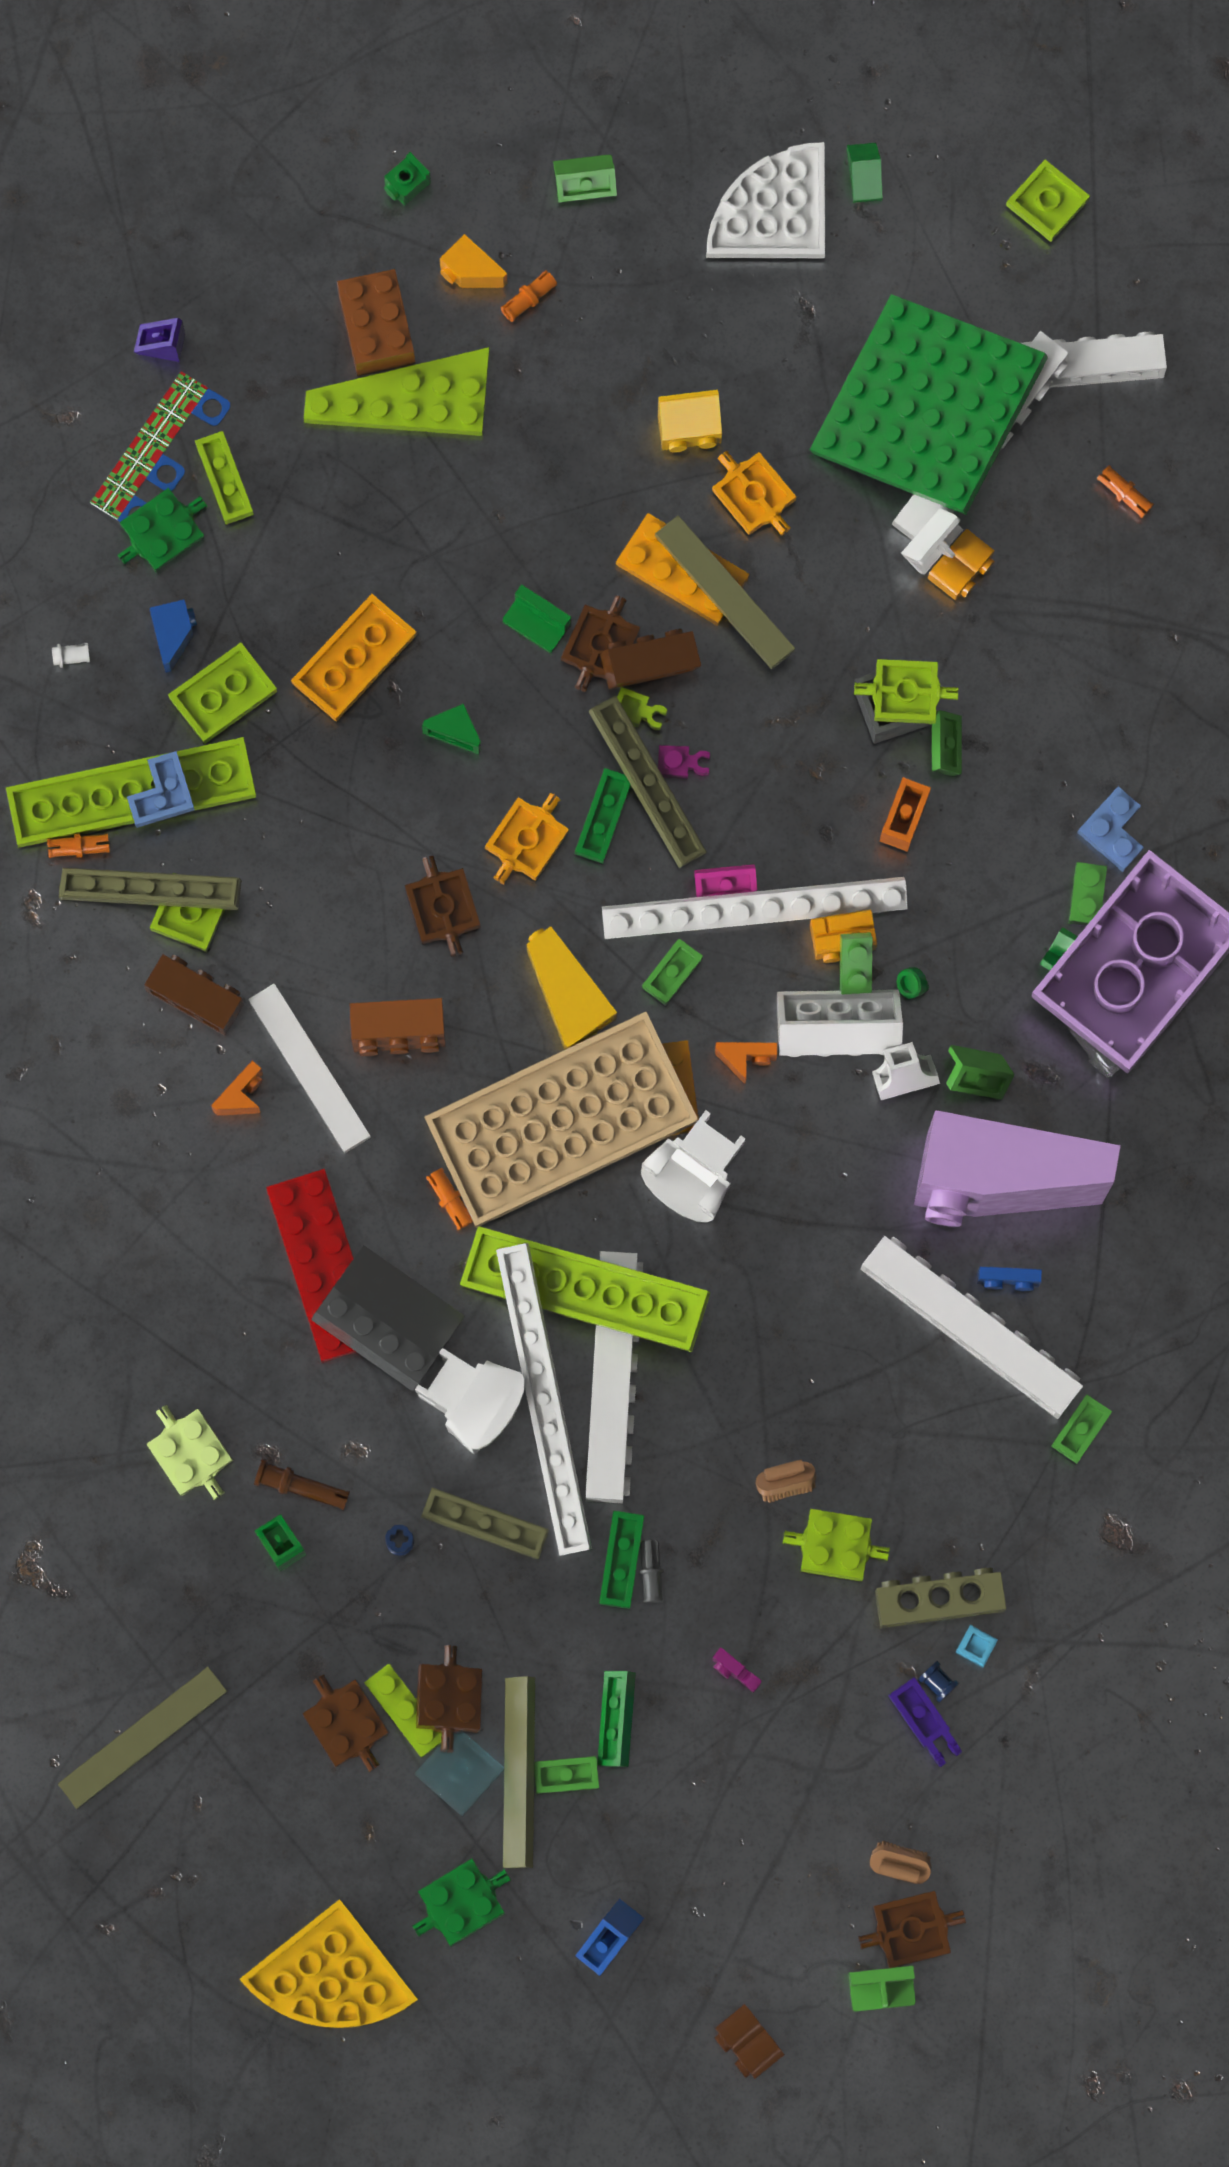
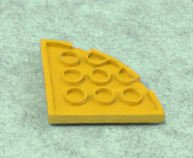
(330, 1975)

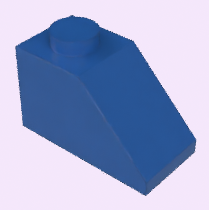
(173, 630)
(609, 1937)

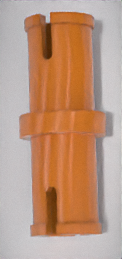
(528, 296)
(1125, 491)
(78, 845)
(449, 1198)

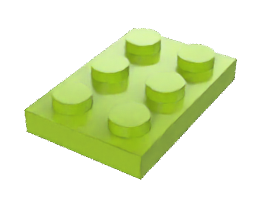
(222, 693)

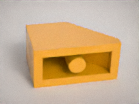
(471, 266)

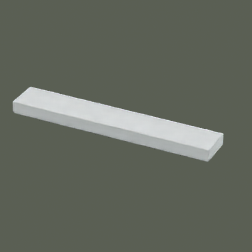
(309, 1068)

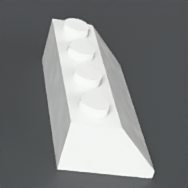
(838, 1023)

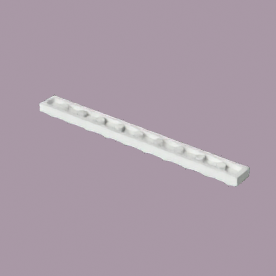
(753, 907)
(544, 1399)

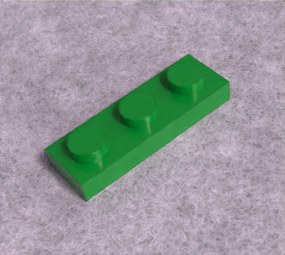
(603, 816)
(621, 1559)
(616, 1718)

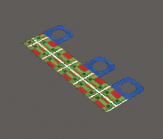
(146, 451)

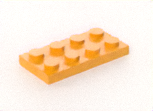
(655, 566)
(354, 657)

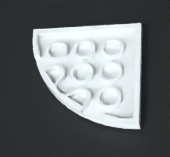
(774, 208)

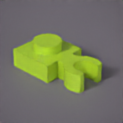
(637, 709)

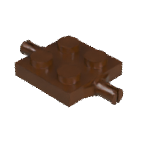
(593, 635)
(442, 906)
(449, 1698)
(346, 1723)
(912, 1929)

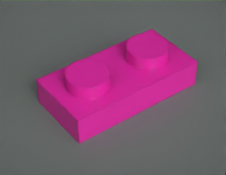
(725, 880)

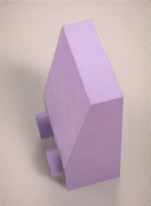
(1137, 962)
(1006, 1168)

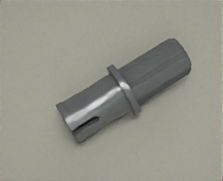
(651, 1571)

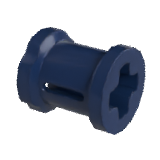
(406, 1546)
(938, 1681)

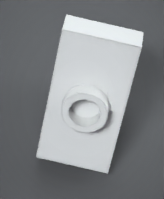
(904, 1072)

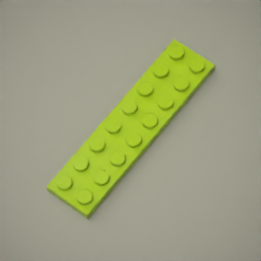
(98, 796)
(595, 1291)

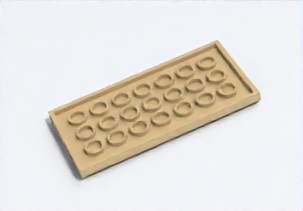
(561, 1119)

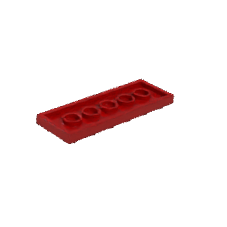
(314, 1246)

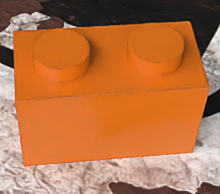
(905, 814)

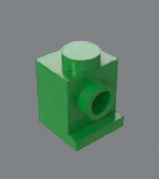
(406, 190)

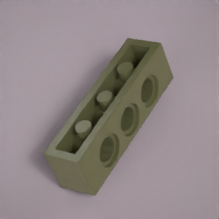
(893, 1614)

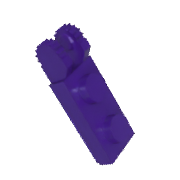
(923, 1719)

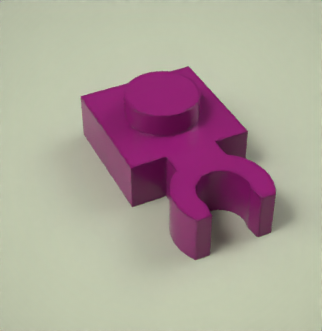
(676, 761)
(729, 1666)

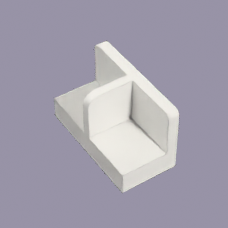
(933, 541)

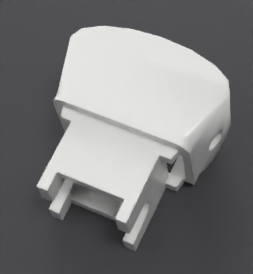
(691, 1172)
(474, 1400)

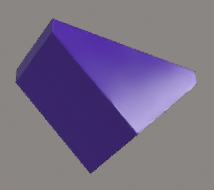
(161, 339)

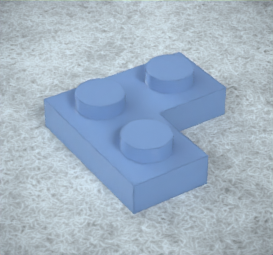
(168, 798)
(1105, 829)

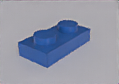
(996, 1277)

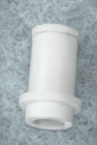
(70, 654)

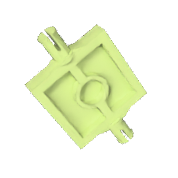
(190, 1452)

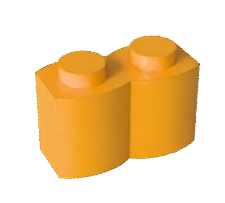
(957, 573)

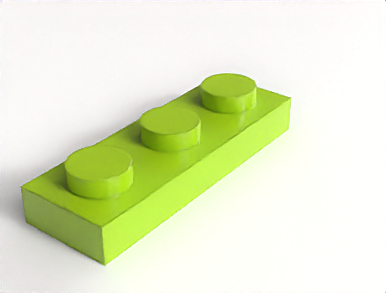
(224, 477)
(402, 1709)

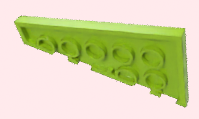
(423, 397)

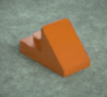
(737, 1053)
(233, 1099)

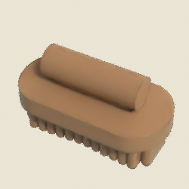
(786, 1480)
(901, 1863)

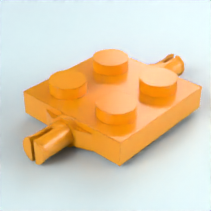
(754, 493)
(527, 838)

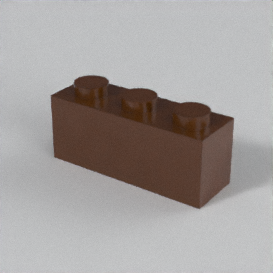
(650, 658)
(194, 993)

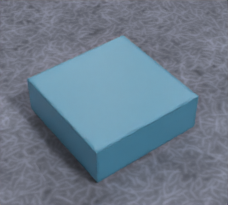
(976, 1646)

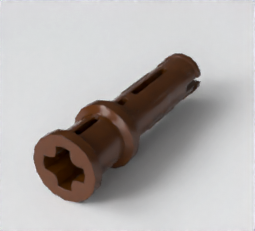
(286, 1481)

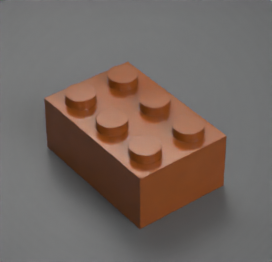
(376, 322)
(397, 1026)

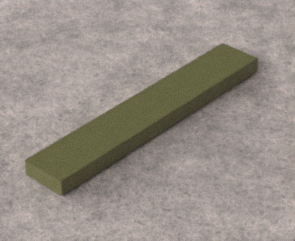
(725, 592)
(647, 781)
(150, 888)
(142, 1738)
(519, 1772)

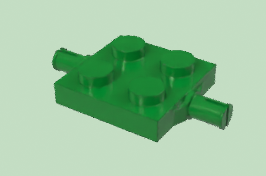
(162, 530)
(461, 1902)

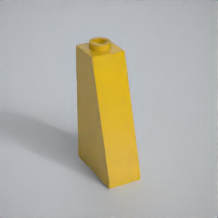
(570, 993)

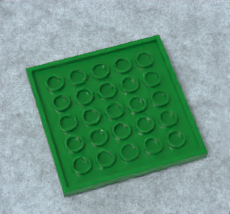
(929, 404)

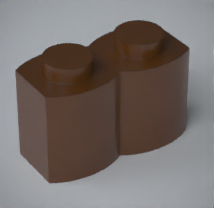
(749, 2042)

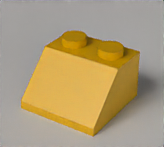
(690, 420)

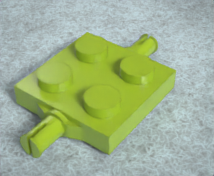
(906, 691)
(836, 1545)

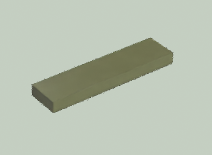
(485, 1523)

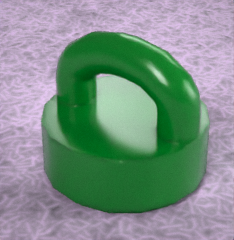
(912, 982)

